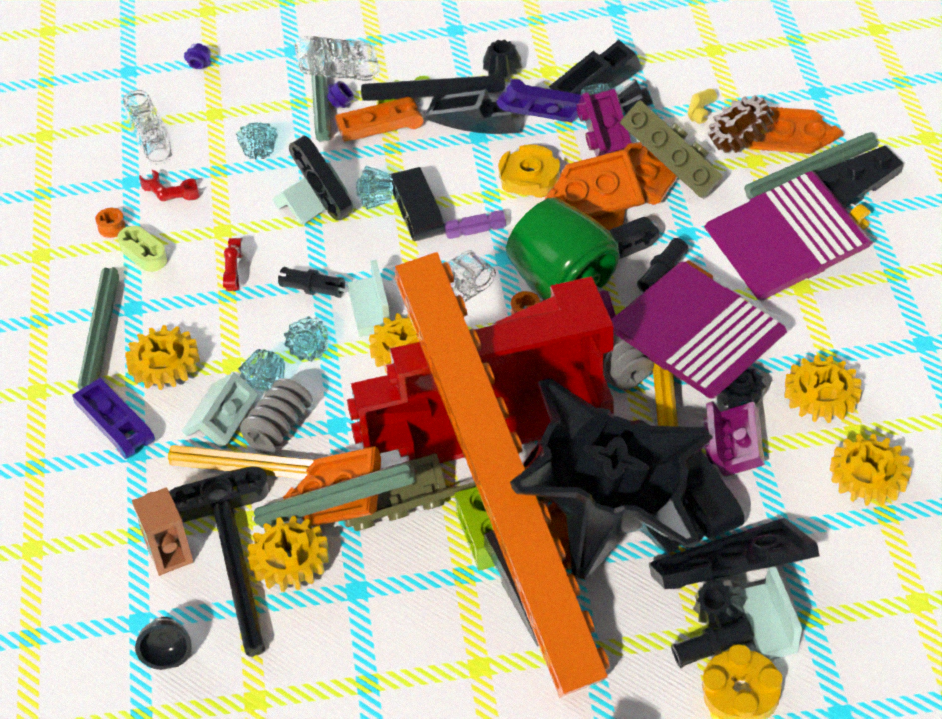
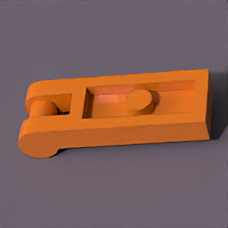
(379, 119)

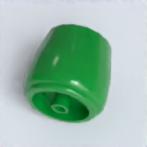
(561, 245)

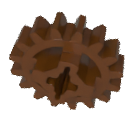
(740, 124)

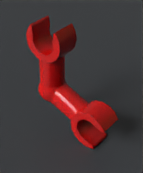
(187, 189)
(231, 256)

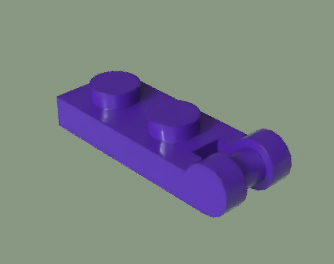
(538, 101)
(113, 417)

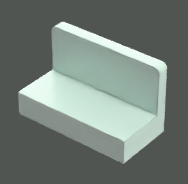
(302, 199)
(368, 301)
(222, 409)
(772, 617)

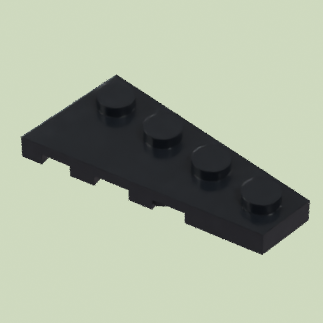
(860, 174)
(742, 552)

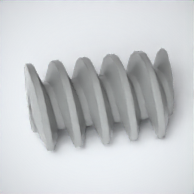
(626, 364)
(275, 415)

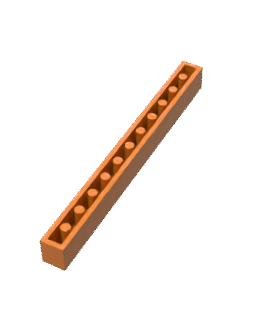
(494, 461)

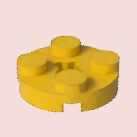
(518, 180)
(746, 666)

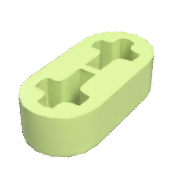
(137, 252)

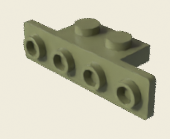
(672, 149)
(426, 491)

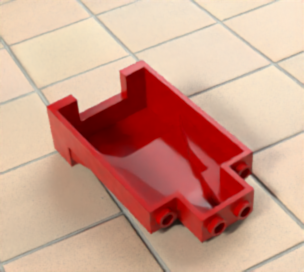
(548, 340)

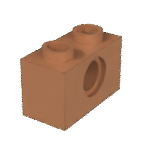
(162, 531)

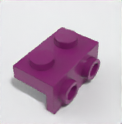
(603, 118)
(735, 438)

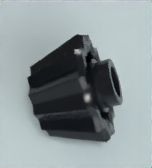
(501, 58)
(632, 94)
(744, 389)
(719, 603)

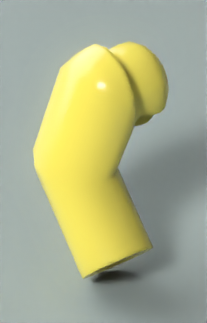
(696, 108)

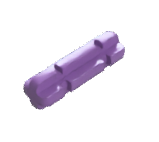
(475, 224)

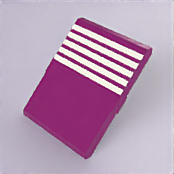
(787, 235)
(697, 329)

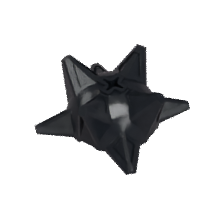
(610, 477)

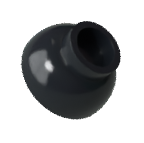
(163, 644)

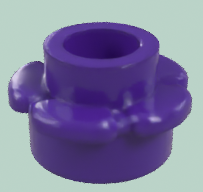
(198, 56)
(340, 94)

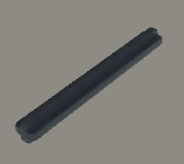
(431, 87)
(239, 579)

